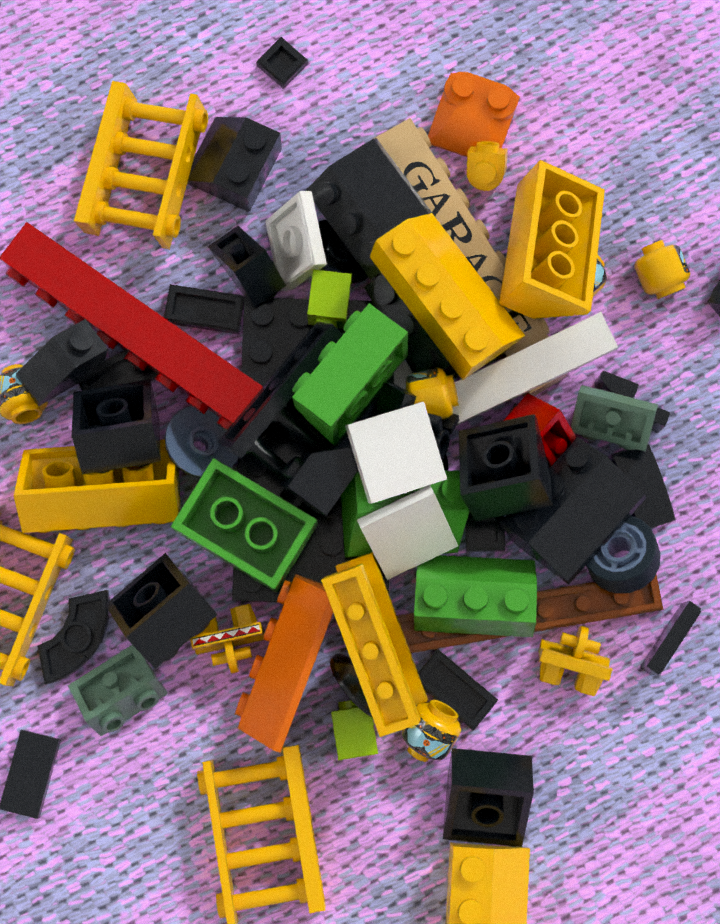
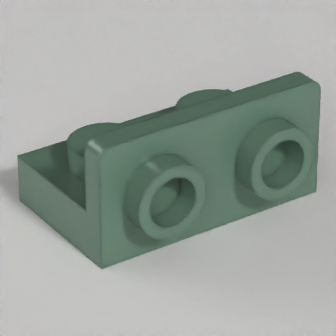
(613, 418)
(117, 691)

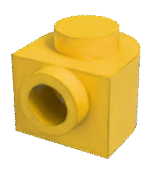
(486, 165)

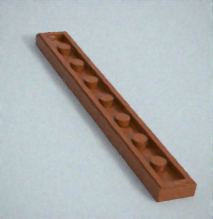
(555, 609)

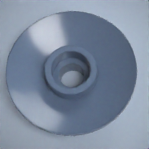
(192, 426)

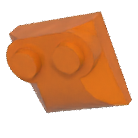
(472, 112)

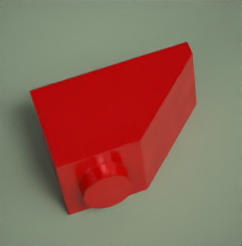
(552, 424)

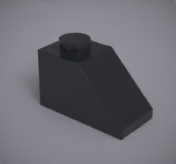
(248, 266)
(63, 362)
(320, 477)

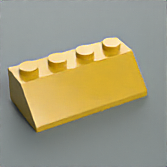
(552, 244)
(445, 293)
(57, 496)
(487, 884)

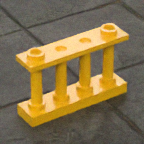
(113, 142)
(58, 556)
(375, 643)
(300, 848)

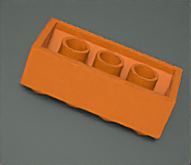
(287, 662)

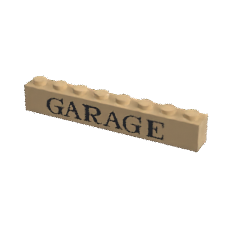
(430, 179)

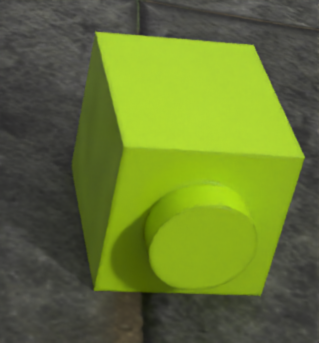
(329, 298)
(353, 732)

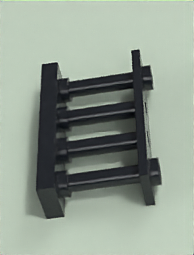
(271, 407)

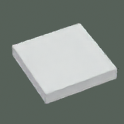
(296, 240)
(396, 452)
(408, 532)

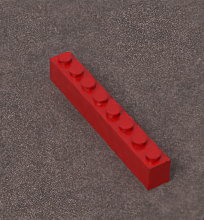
(129, 324)

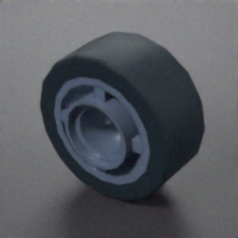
(634, 569)

